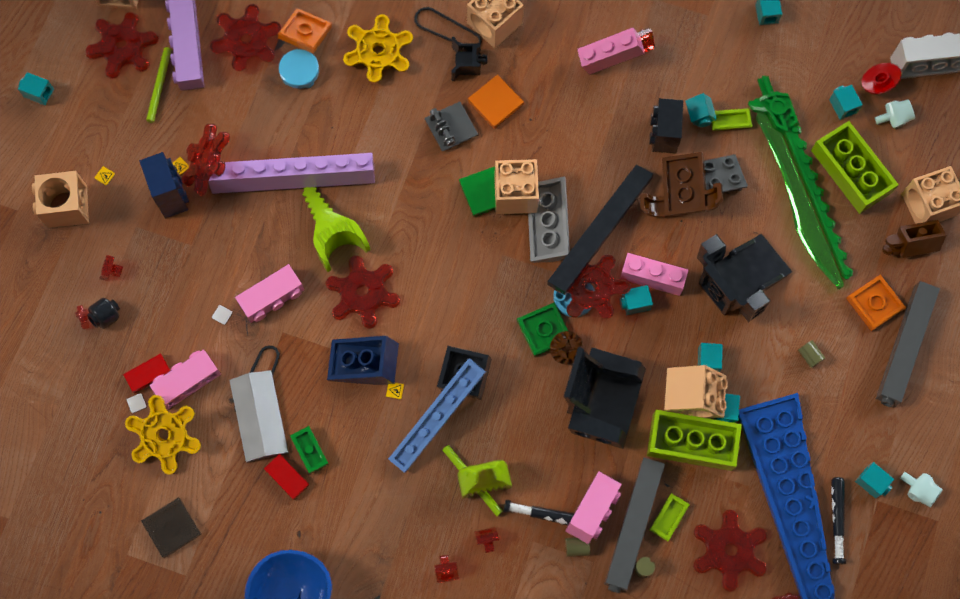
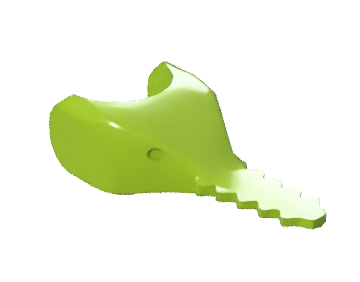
(331, 228)
(483, 478)

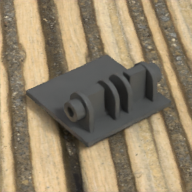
(450, 126)
(724, 171)

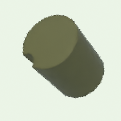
(811, 354)
(576, 547)
(644, 567)

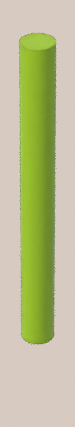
(158, 84)
(485, 496)

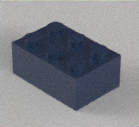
(165, 184)

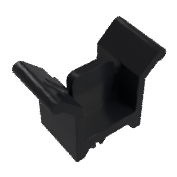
(467, 59)

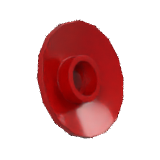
(881, 78)

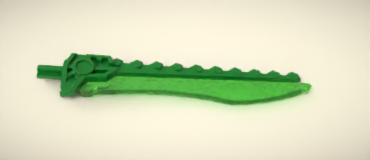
(777, 120)

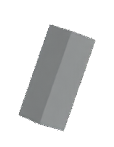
(550, 224)
(258, 415)

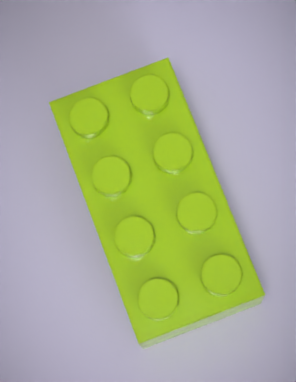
(854, 167)
(694, 440)

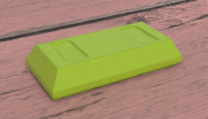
(732, 119)
(669, 517)

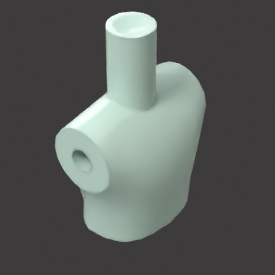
(897, 113)
(922, 489)

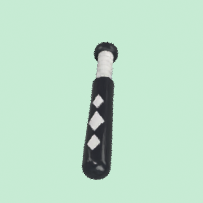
(540, 513)
(838, 515)

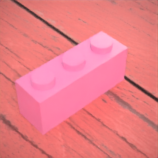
(611, 51)
(654, 274)
(270, 294)
(185, 378)
(594, 508)

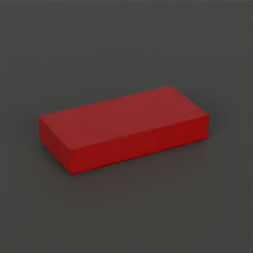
(146, 372)
(286, 476)

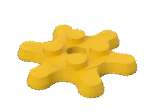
(378, 36)
(152, 444)

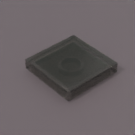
(171, 527)

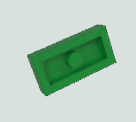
(309, 450)

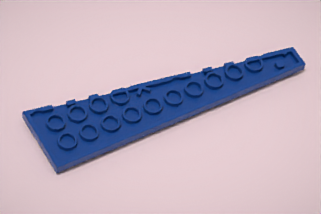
(783, 466)

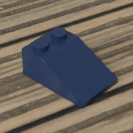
(363, 360)

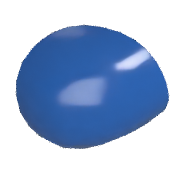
(289, 576)

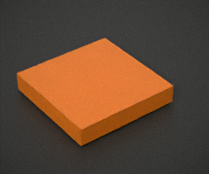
(305, 30)
(495, 101)
(875, 302)

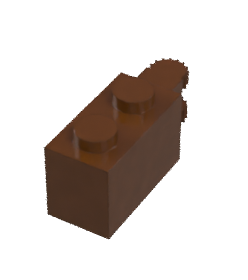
(915, 239)

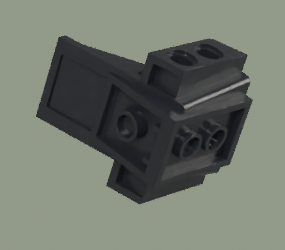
(741, 276)
(603, 395)

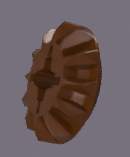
(560, 341)

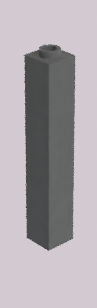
(907, 344)
(634, 525)

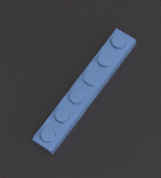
(437, 415)

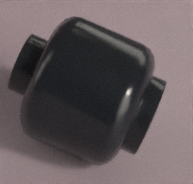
(103, 313)

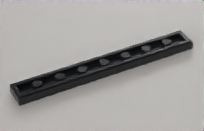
(600, 229)

